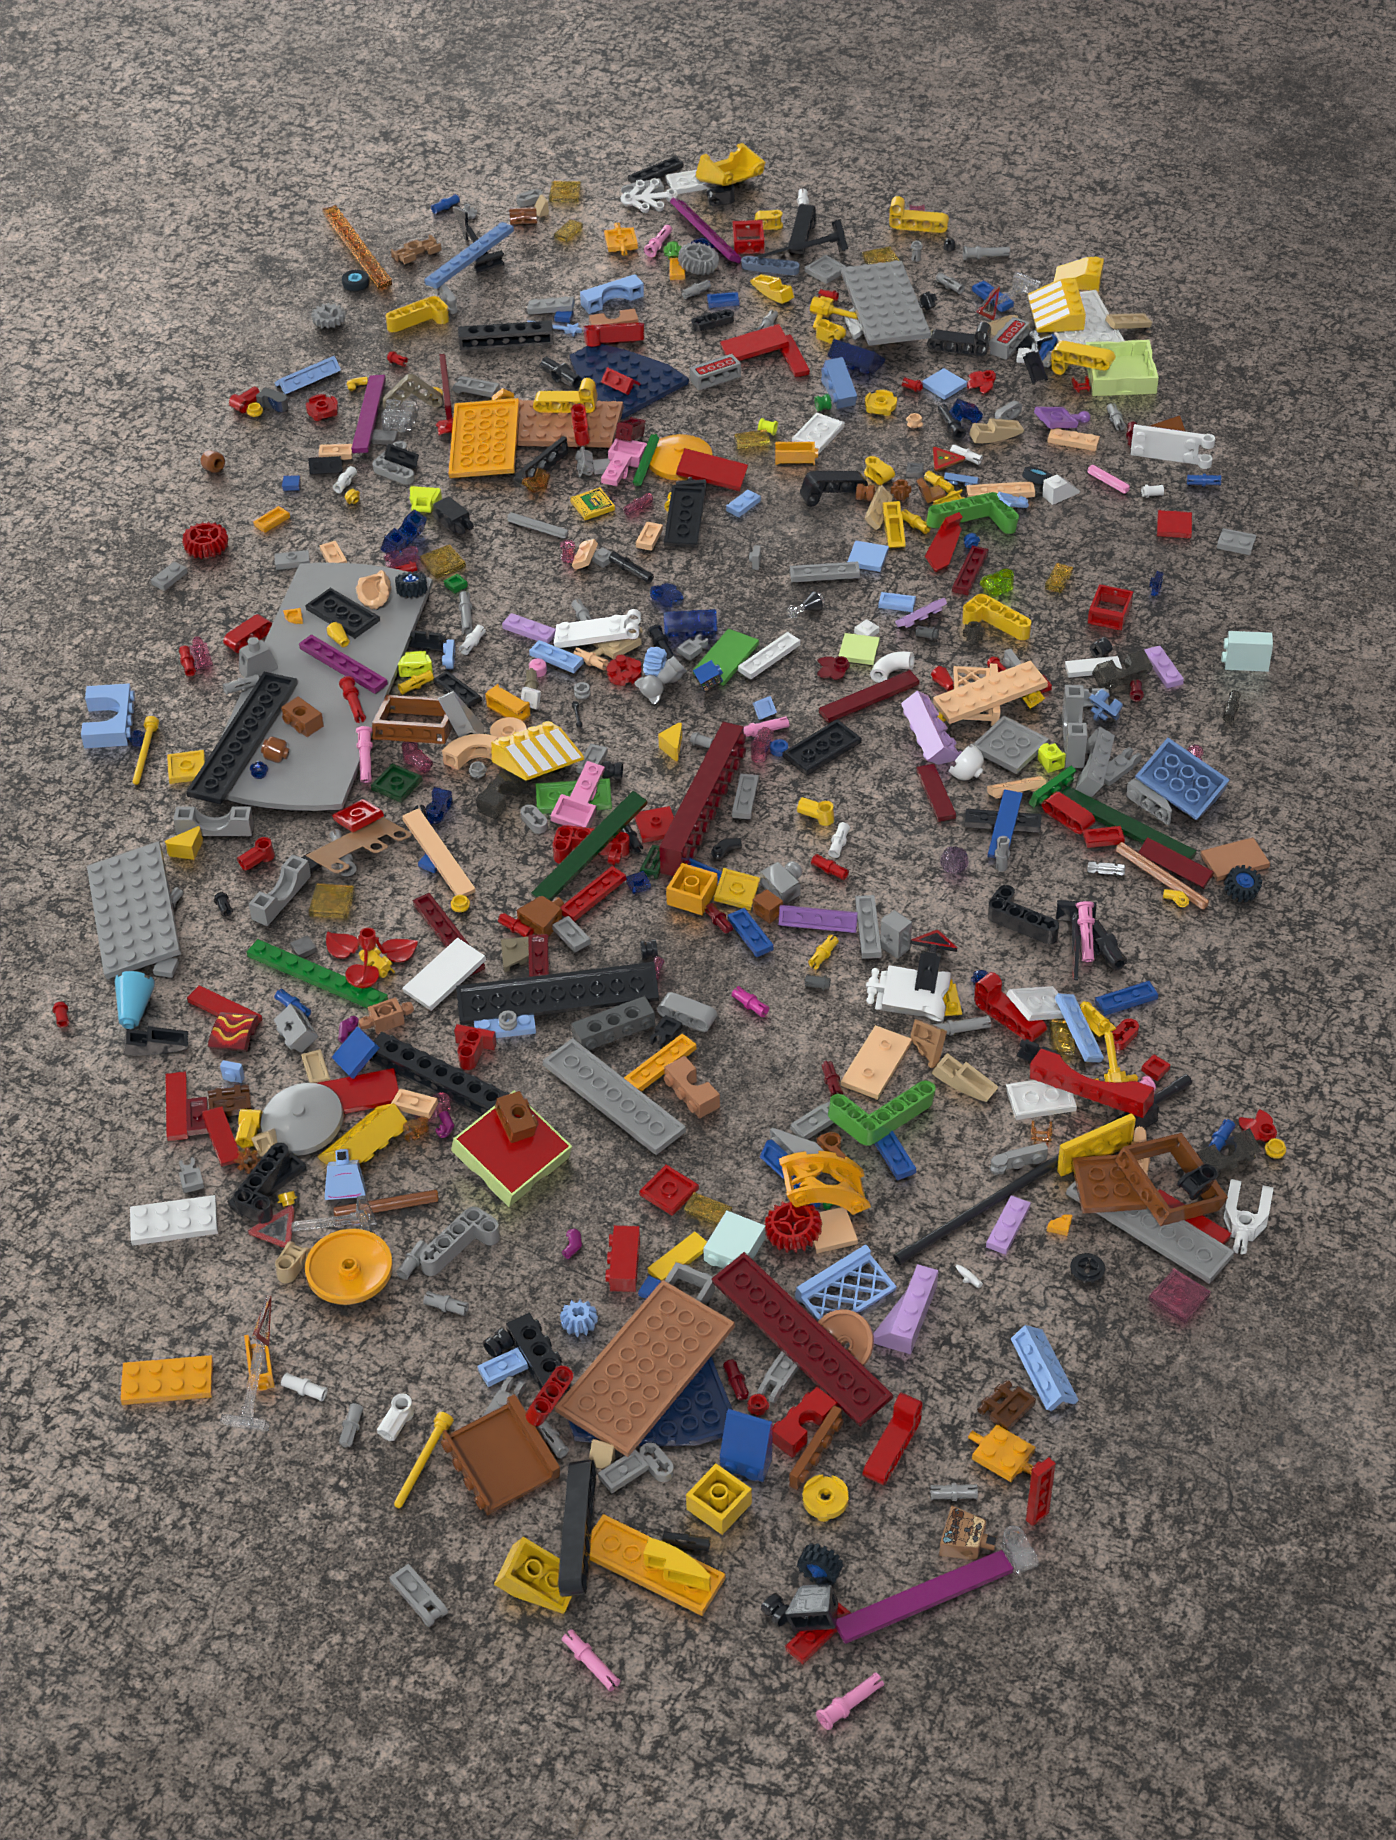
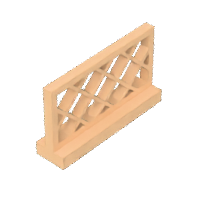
(971, 672)

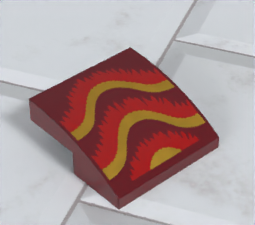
(232, 1031)

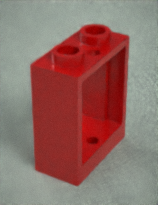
(755, 229)
(1110, 618)

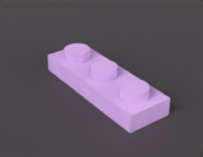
(921, 613)
(529, 628)
(1164, 667)
(1008, 1225)

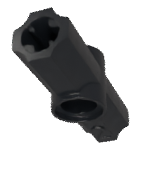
(560, 372)
(1107, 946)

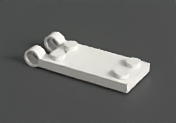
(1171, 445)
(597, 630)

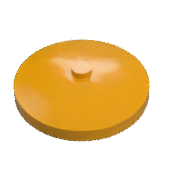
(669, 452)
(348, 1266)

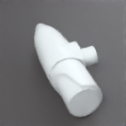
(968, 1276)

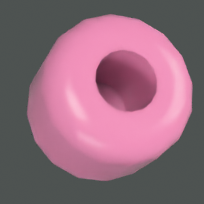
(539, 666)

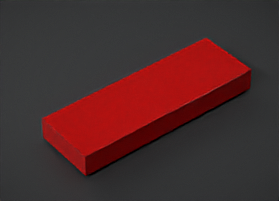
(221, 1135)
(807, 1643)

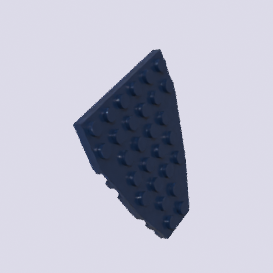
(655, 377)
(692, 1418)

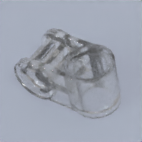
(1018, 1550)

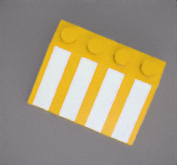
(1058, 307)
(535, 751)

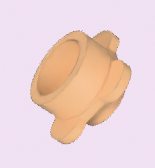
(914, 420)

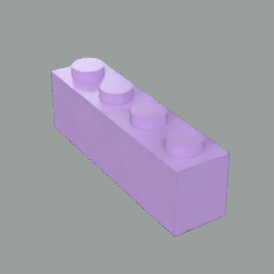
(929, 729)
(906, 1318)

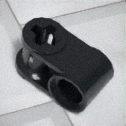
(722, 195)
(1198, 1180)

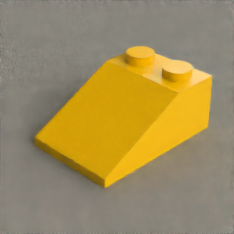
(1086, 271)
(532, 1576)

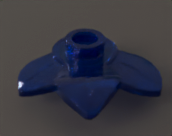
(665, 594)

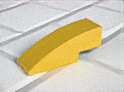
(773, 288)
(893, 524)
(676, 1565)

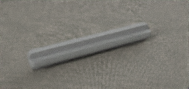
(537, 525)

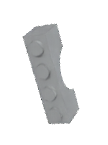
(1093, 775)
(236, 823)
(292, 877)

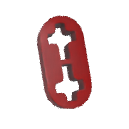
(1127, 1036)

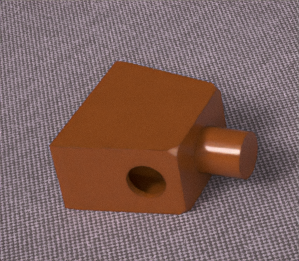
(541, 914)

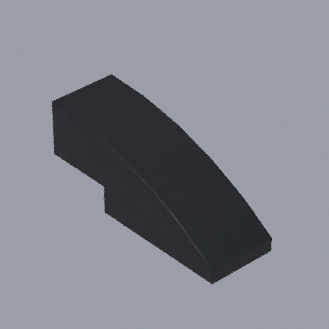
(154, 1041)

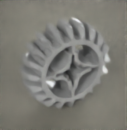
(698, 258)

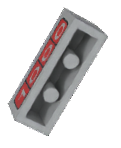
(1009, 338)
(715, 372)

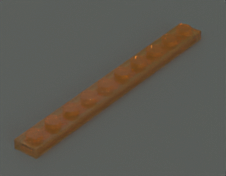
(357, 247)

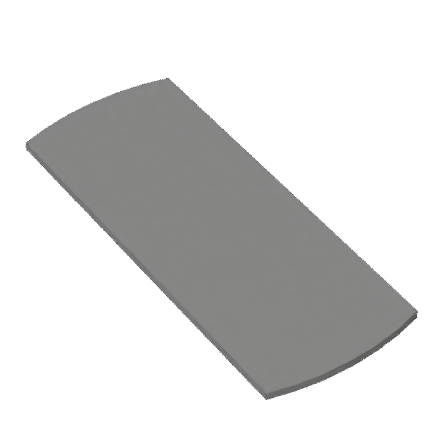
(325, 763)

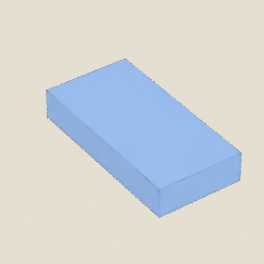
(897, 602)

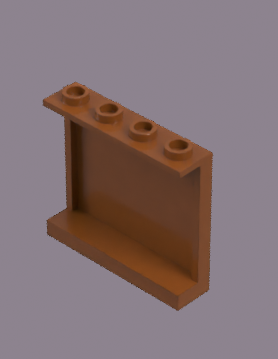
(501, 1456)

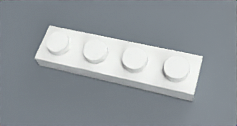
(769, 655)

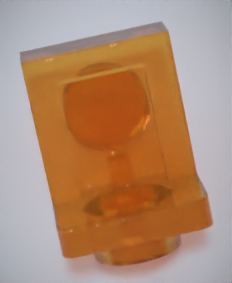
(538, 482)

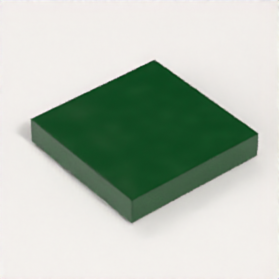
(396, 783)

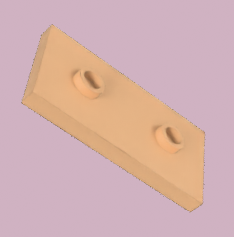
(876, 1062)

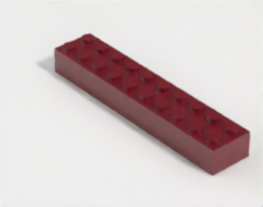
(702, 798)

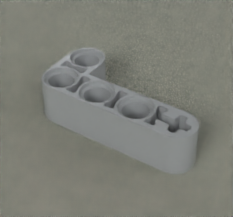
(460, 1233)

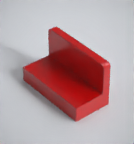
(618, 381)

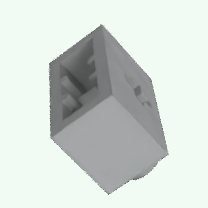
(895, 934)
(295, 1028)

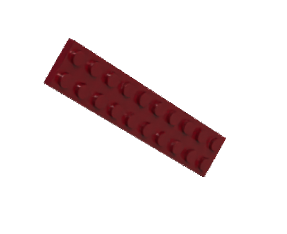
(802, 1339)

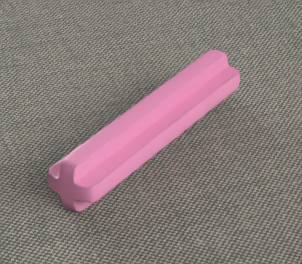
(1108, 479)

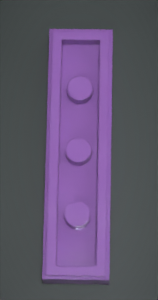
(818, 918)

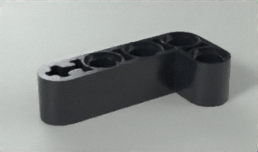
(802, 227)
(954, 342)
(829, 482)
(1021, 919)
(251, 1195)

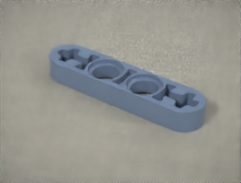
(769, 265)

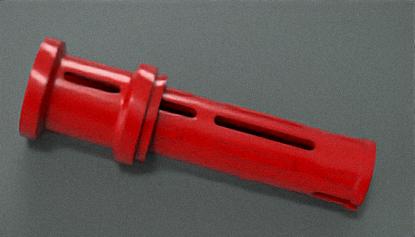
(351, 694)

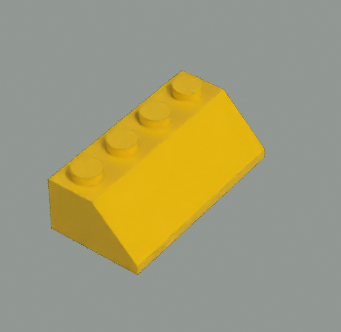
(367, 1135)

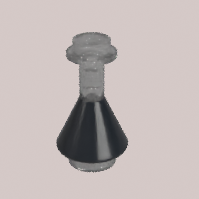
(813, 602)

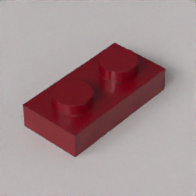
(194, 1117)

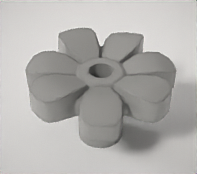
(471, 212)

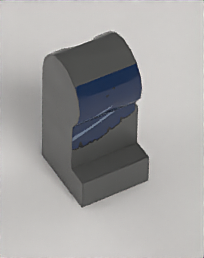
(272, 399)

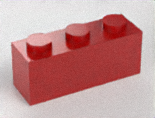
(623, 1258)

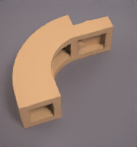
(467, 748)

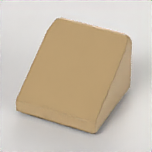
(542, 206)
(264, 1141)
(602, 1454)

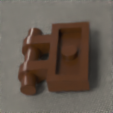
(230, 1098)
(1011, 1410)

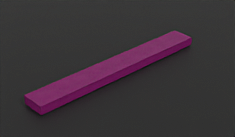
(706, 230)
(368, 414)
(923, 1596)

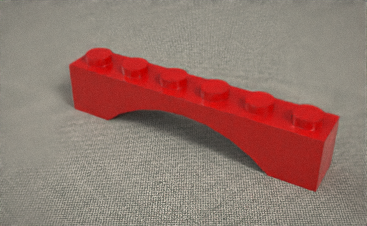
(1125, 1096)

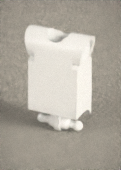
(898, 993)

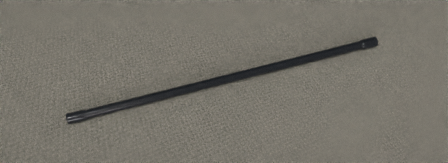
(911, 1250)

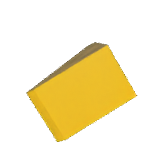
(671, 740)
(185, 844)

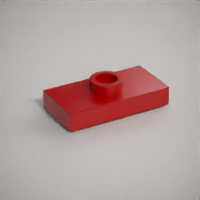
(1103, 836)

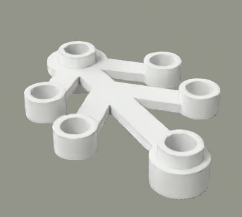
(631, 198)

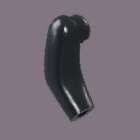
(724, 846)

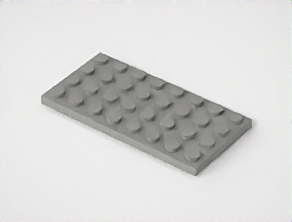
(885, 303)
(133, 910)

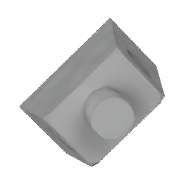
(255, 658)

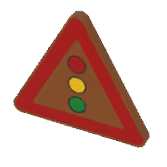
(944, 458)

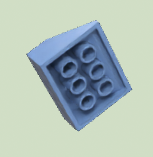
(1182, 779)

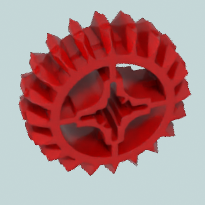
(205, 540)
(780, 1223)

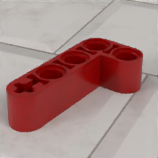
(613, 333)
(569, 837)
(997, 1004)
(895, 1439)

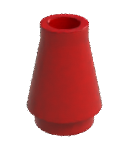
(943, 678)

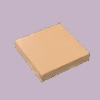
(836, 1231)

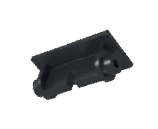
(323, 465)
(432, 642)
(1030, 1049)

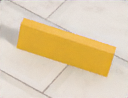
(683, 1253)

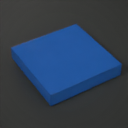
(355, 1052)

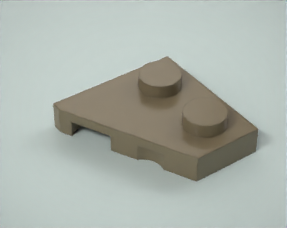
(514, 951)

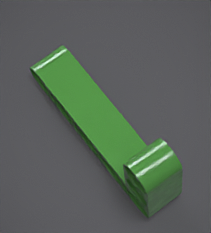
(973, 508)
(873, 1127)

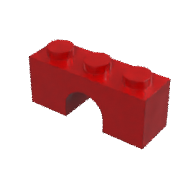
(789, 1433)

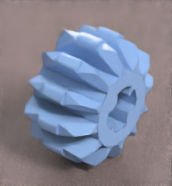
(654, 661)
(578, 1317)

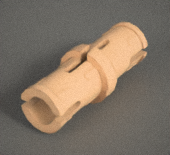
(592, 659)

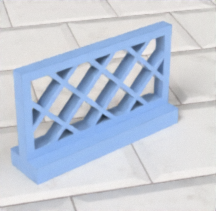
(837, 1272)

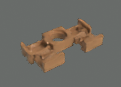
(416, 247)

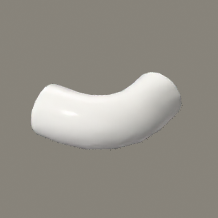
(890, 663)

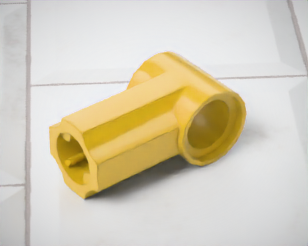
(820, 810)
(249, 1123)

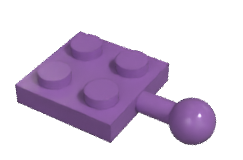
(1060, 418)

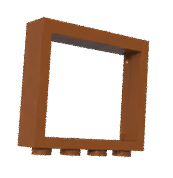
(411, 730)
(1188, 1161)

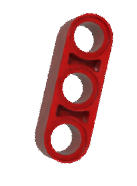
(580, 424)
(256, 626)
(1068, 812)
(546, 1403)

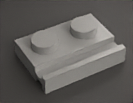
(1236, 541)

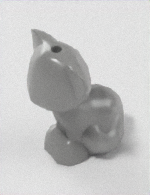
(653, 687)

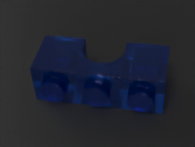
(409, 530)

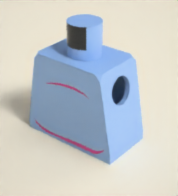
(344, 1178)

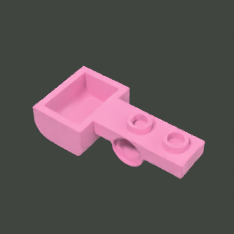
(622, 455)
(576, 808)

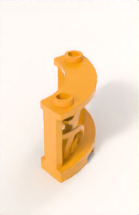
(806, 1167)

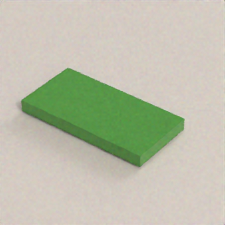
(730, 652)
(549, 793)

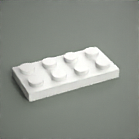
(173, 1220)

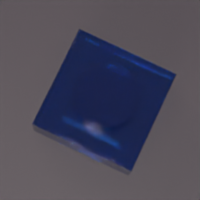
(1156, 583)
(638, 882)

